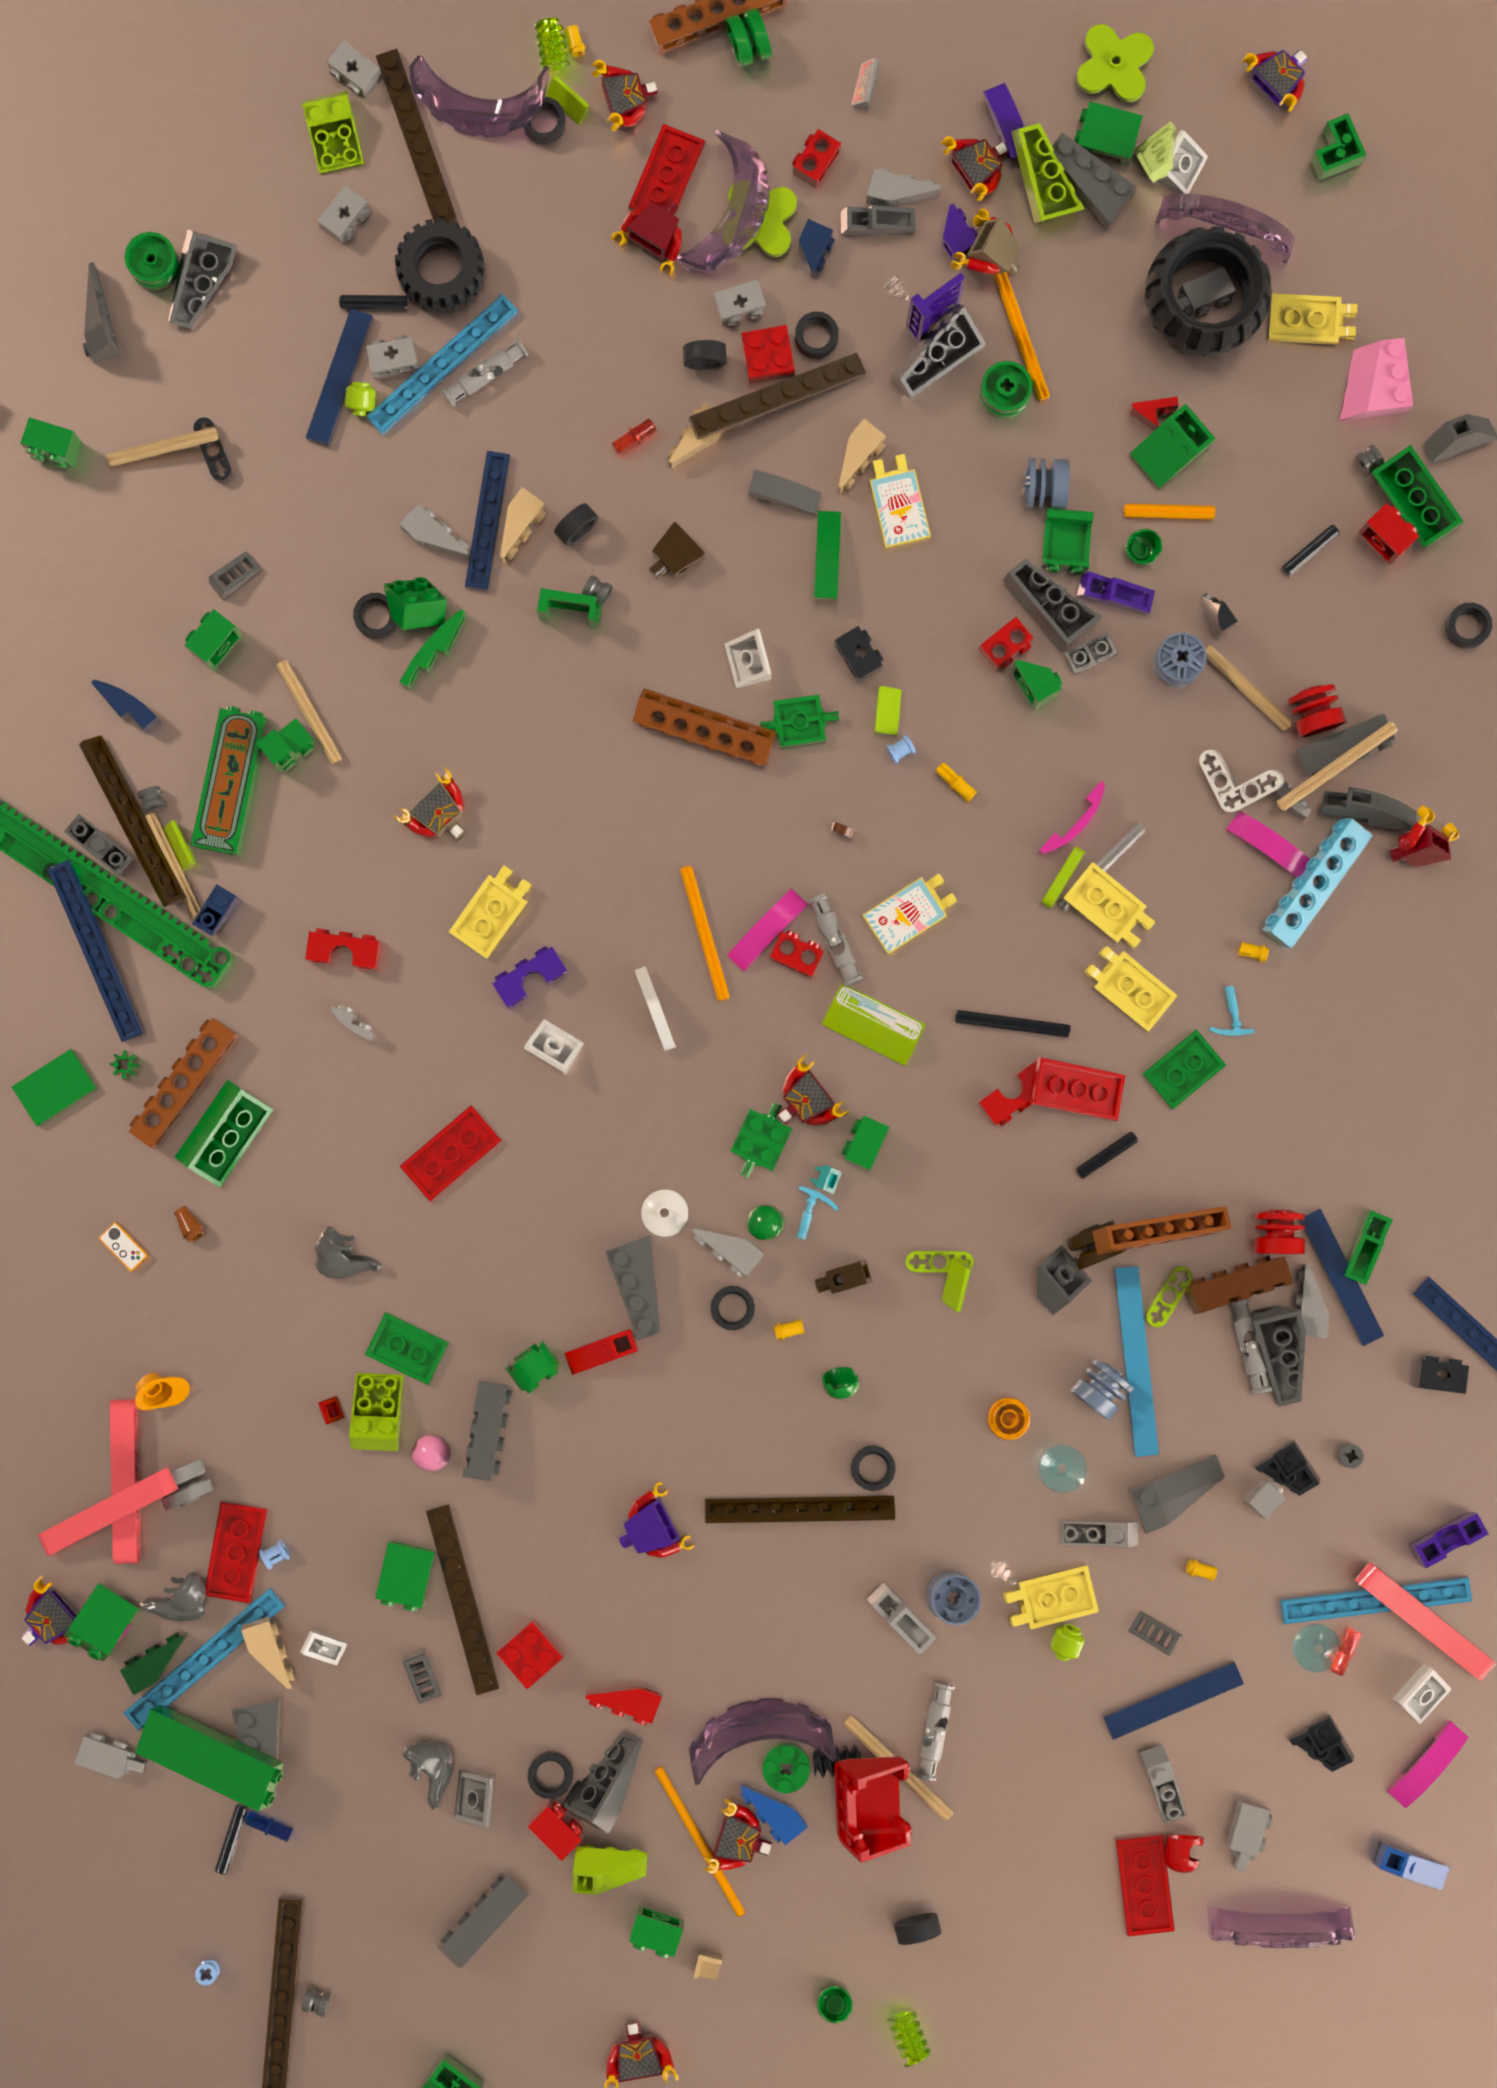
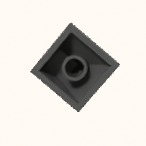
(1059, 1280)

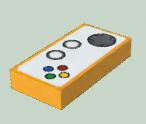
(123, 1246)

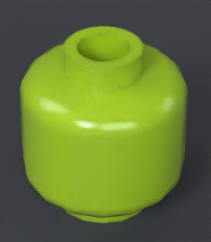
(360, 398)
(1067, 1642)

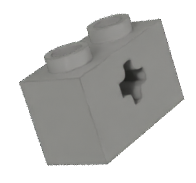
(349, 58)
(345, 202)
(749, 295)
(404, 358)
(1265, 1498)

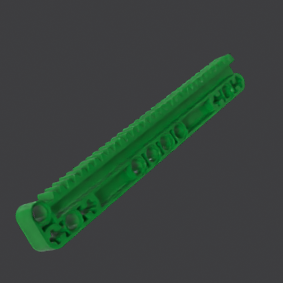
(135, 914)

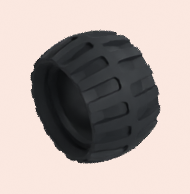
(1221, 248)

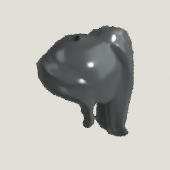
(335, 1258)
(185, 1604)
(433, 1760)

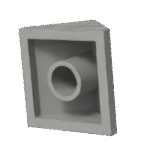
(475, 1798)

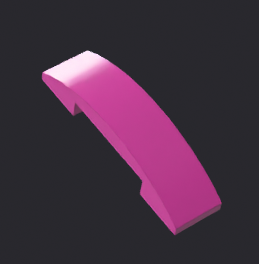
(1056, 842)
(1269, 843)
(767, 929)
(1429, 1765)

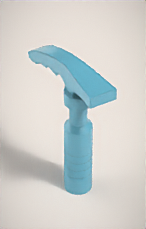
(1233, 1009)
(807, 1215)

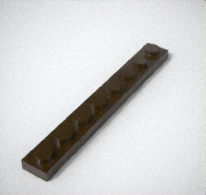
(416, 136)
(777, 396)
(132, 821)
(799, 1509)
(462, 1599)
(282, 1992)

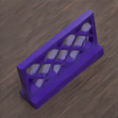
(927, 311)

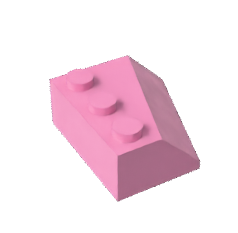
(1378, 381)

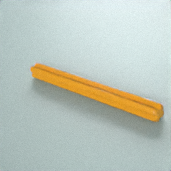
(1022, 336)
(704, 933)

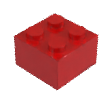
(768, 354)
(1389, 533)
(530, 1654)
(556, 1829)

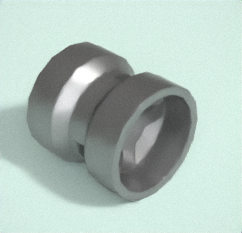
(597, 588)
(316, 2002)

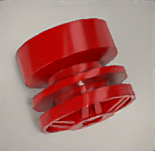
(1316, 710)
(1279, 1233)

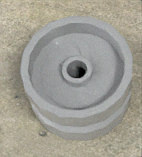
(188, 1489)

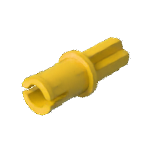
(956, 782)

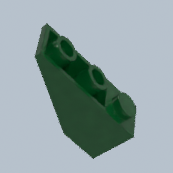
(148, 1670)

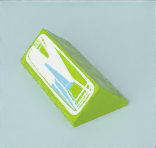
(873, 1024)

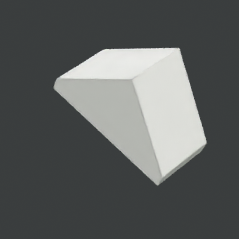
(323, 1647)

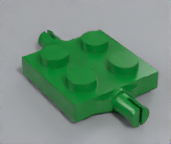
(799, 721)
(760, 1140)

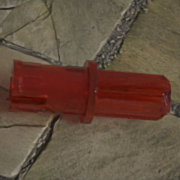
(634, 435)
(1346, 1652)

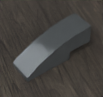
(877, 220)
(784, 492)

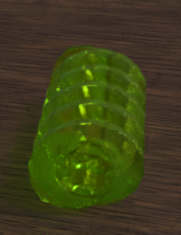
(550, 44)
(910, 2036)

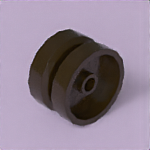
(1086, 1240)

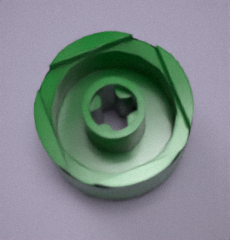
(533, 1366)
(786, 1781)

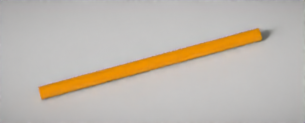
(698, 1839)

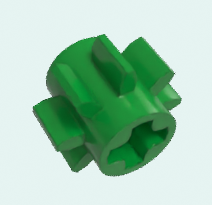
(118, 1065)

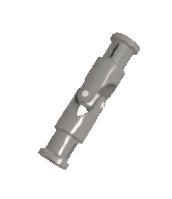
(470, 382)
(829, 925)
(1253, 1358)
(932, 1749)

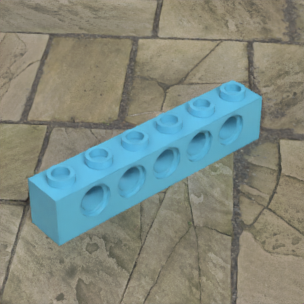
(1355, 840)

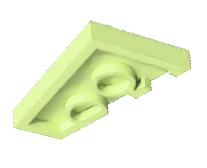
(1158, 152)

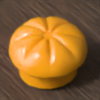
(1008, 1418)

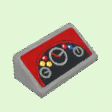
(865, 84)

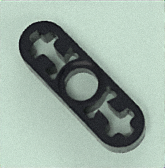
(213, 467)

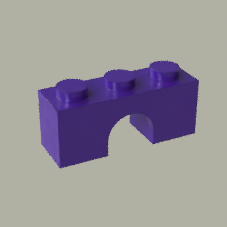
(511, 984)
(1448, 1538)

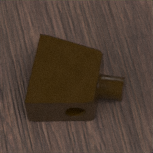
(675, 553)
(853, 1275)

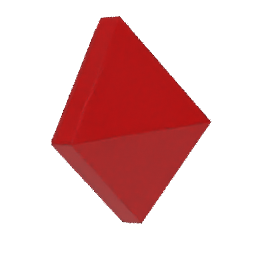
(330, 1410)

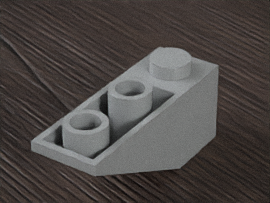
(897, 190)
(429, 533)
(735, 1250)
(1311, 1304)
(1099, 1533)
(1163, 1784)

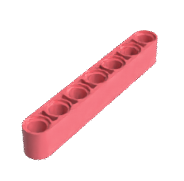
(123, 1475)
(108, 1511)
(1425, 1621)

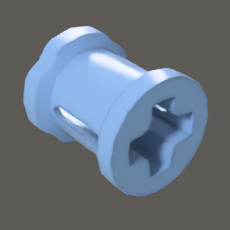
(900, 749)
(274, 1554)
(207, 1980)

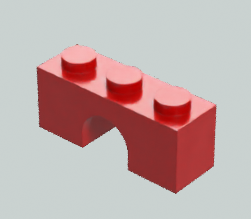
(323, 945)
(999, 1108)

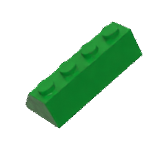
(1418, 496)
(223, 1133)

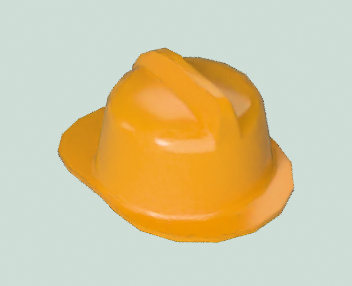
(160, 1391)

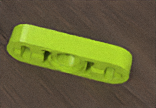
(1063, 877)
(921, 1255)
(1178, 1295)

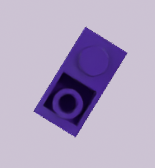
(957, 233)

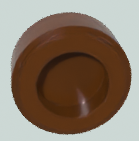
(842, 829)

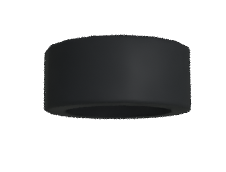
(556, 133)
(816, 317)
(704, 354)
(576, 524)
(1474, 608)
(357, 616)
(715, 1308)
(873, 1486)
(550, 1793)
(917, 1928)

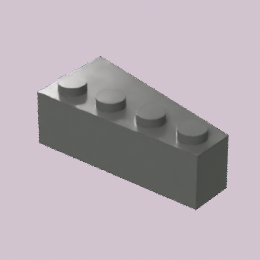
(1094, 181)
(939, 352)
(1051, 605)
(1325, 751)
(635, 1277)
(486, 1431)
(259, 1726)
(482, 1921)

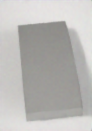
(1091, 653)
(1298, 809)
(345, 1016)

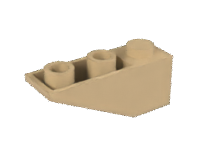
(689, 444)
(861, 446)
(521, 516)
(264, 1647)

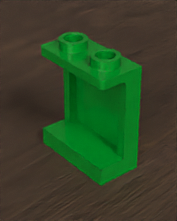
(1109, 131)
(1066, 540)
(570, 602)
(405, 1575)
(100, 1623)

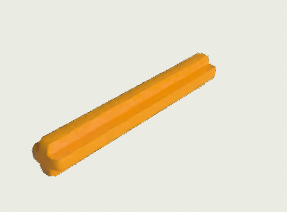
(1169, 511)

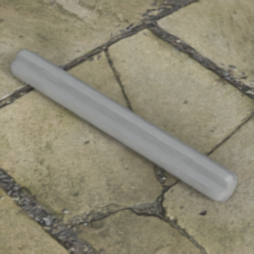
(1114, 854)

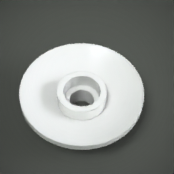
(677, 1213)

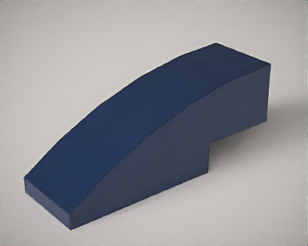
(127, 705)

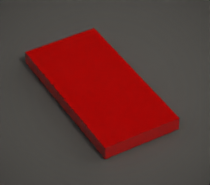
(668, 168)
(1077, 1089)
(450, 1153)
(235, 1552)
(1145, 1885)

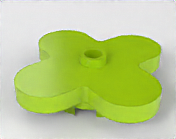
(1102, 73)
(773, 235)

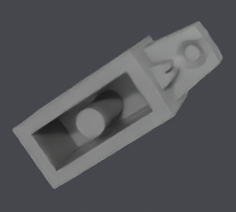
(1206, 292)
(107, 1756)
(1247, 1832)

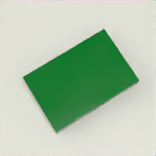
(1184, 1069)
(54, 1087)
(407, 1348)

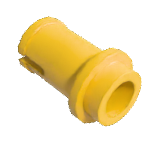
(576, 47)
(1253, 951)
(788, 1329)
(1201, 1570)

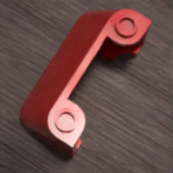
(870, 1806)

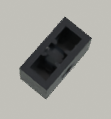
(860, 667)
(1455, 1379)

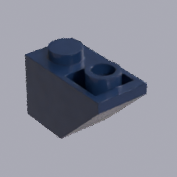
(813, 245)
(216, 910)

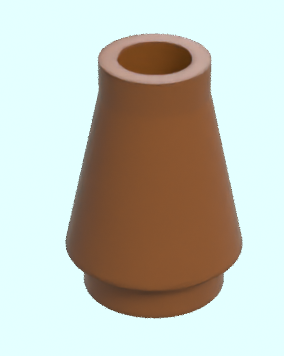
(189, 1226)

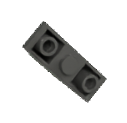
(1459, 436)
(98, 844)

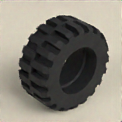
(433, 237)

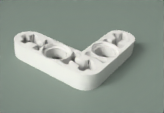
(1231, 788)
(655, 1008)

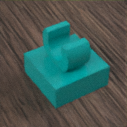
(827, 1179)

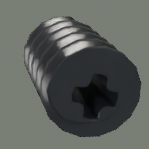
(823, 1763)

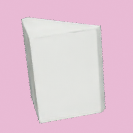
(1187, 164)
(748, 659)
(553, 1046)
(1422, 1693)

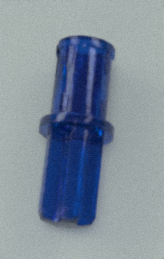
(268, 1826)

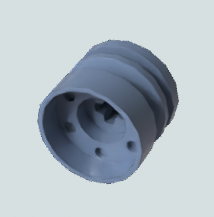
(1047, 483)
(1181, 673)
(1102, 1389)
(966, 1602)

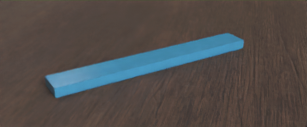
(442, 364)
(1136, 1361)
(1362, 1602)
(202, 1659)

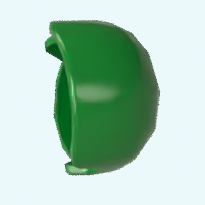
(1143, 546)
(765, 1222)
(840, 1382)
(834, 2004)

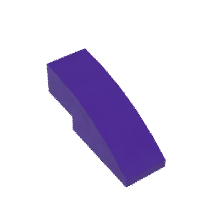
(1004, 115)
(1115, 592)

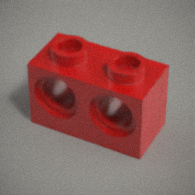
(821, 160)
(1002, 640)
(793, 960)

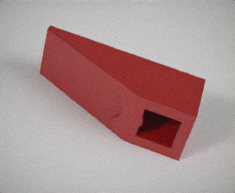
(601, 1351)
(633, 1701)

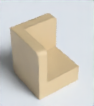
(707, 1965)

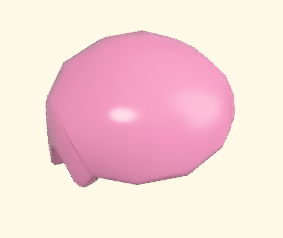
(431, 1452)

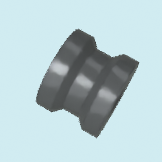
(1369, 459)
(151, 798)
(1345, 1455)

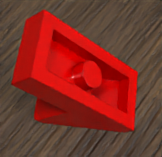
(1147, 410)

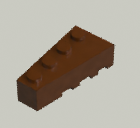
(1239, 1284)

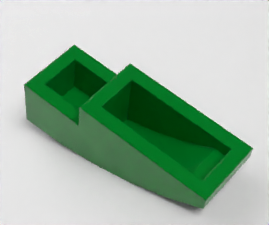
(1367, 1247)

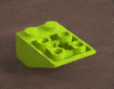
(332, 131)
(376, 1412)
(605, 1869)

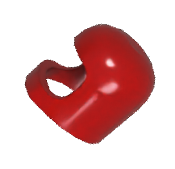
(1178, 1850)

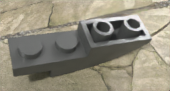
(1370, 805)

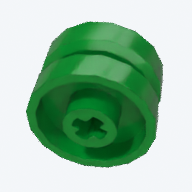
(748, 37)
(152, 261)
(1005, 376)

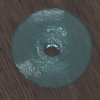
(1074, 1473)
(1307, 1640)

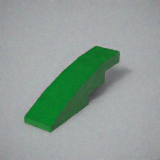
(827, 555)
(438, 642)

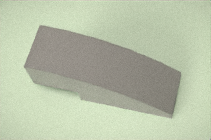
(901, 1618)

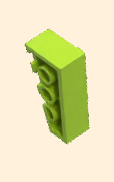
(1043, 175)

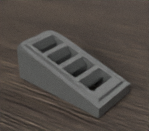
(238, 581)
(1159, 1645)
(412, 1657)

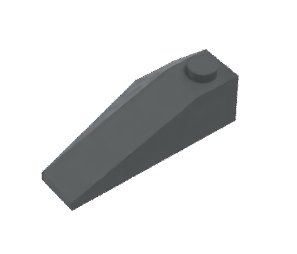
(200, 272)
(99, 330)
(1283, 1347)
(1169, 1495)
(604, 1789)

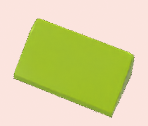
(572, 103)
(887, 711)
(179, 845)
(956, 1283)

